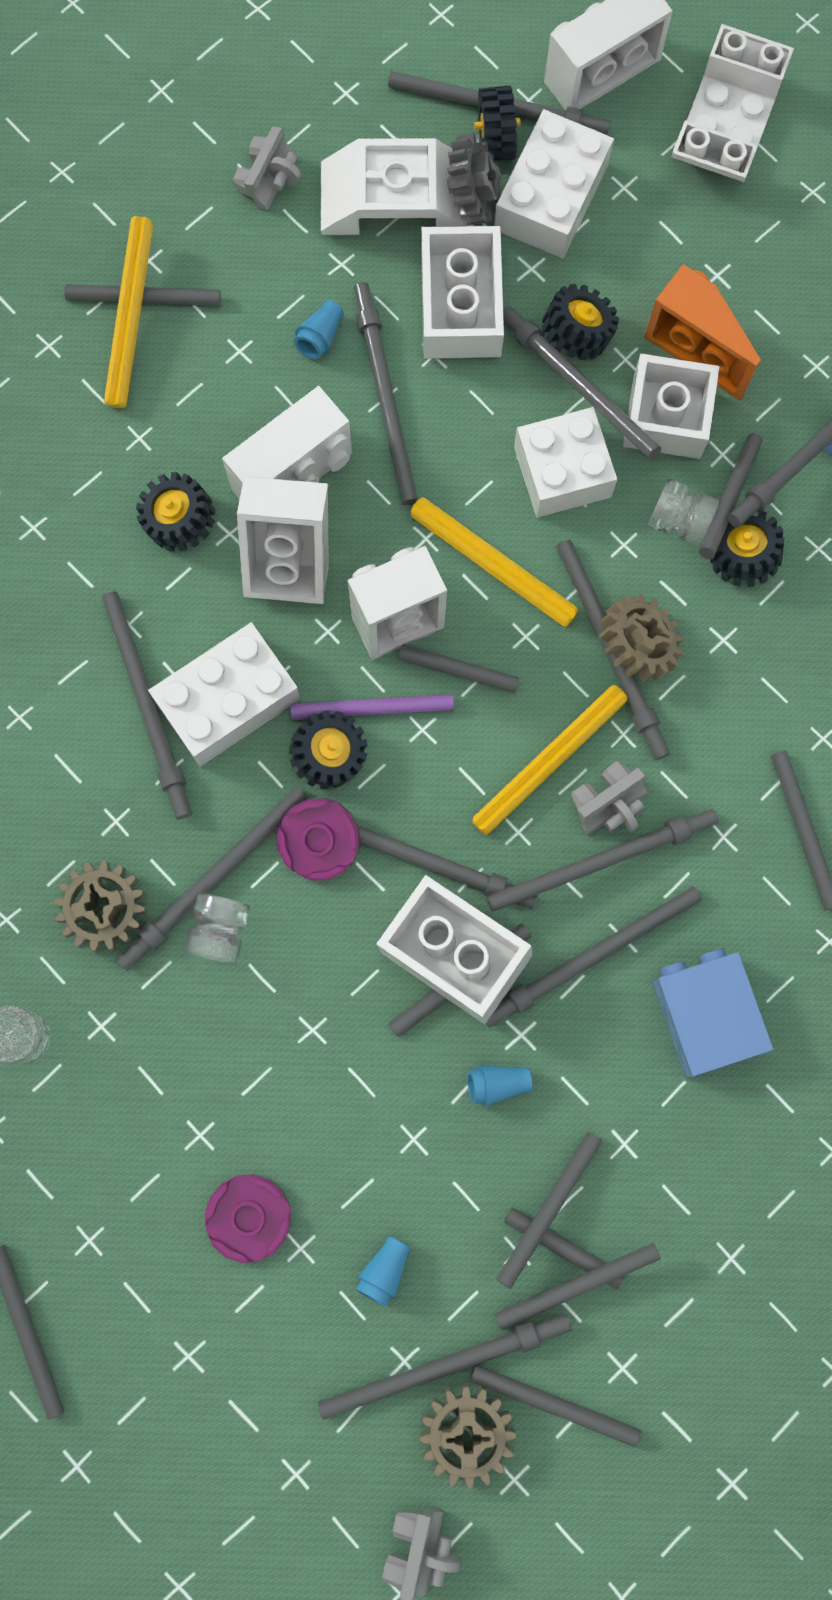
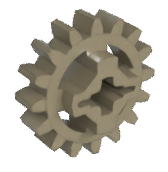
(641, 637)
(82, 910)
(448, 1436)

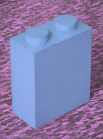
(711, 1012)

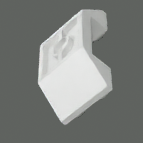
(733, 103)
(387, 182)

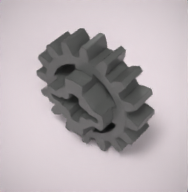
(473, 179)

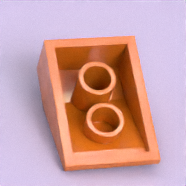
(699, 327)

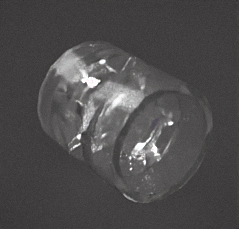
(684, 512)
(217, 928)
(22, 1035)

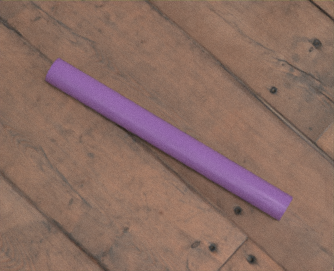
(375, 706)

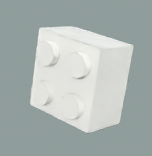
(673, 403)
(565, 462)

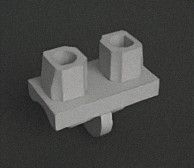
(271, 168)
(615, 804)
(425, 1556)

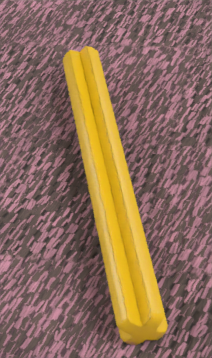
(128, 312)
(494, 562)
(549, 759)

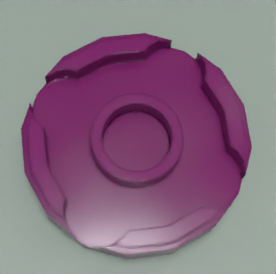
(318, 839)
(247, 1218)

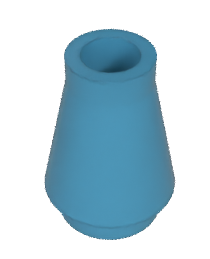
(318, 331)
(497, 1083)
(383, 1273)

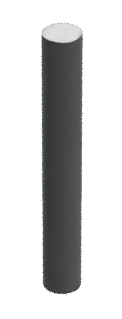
(458, 668)
(560, 1245)

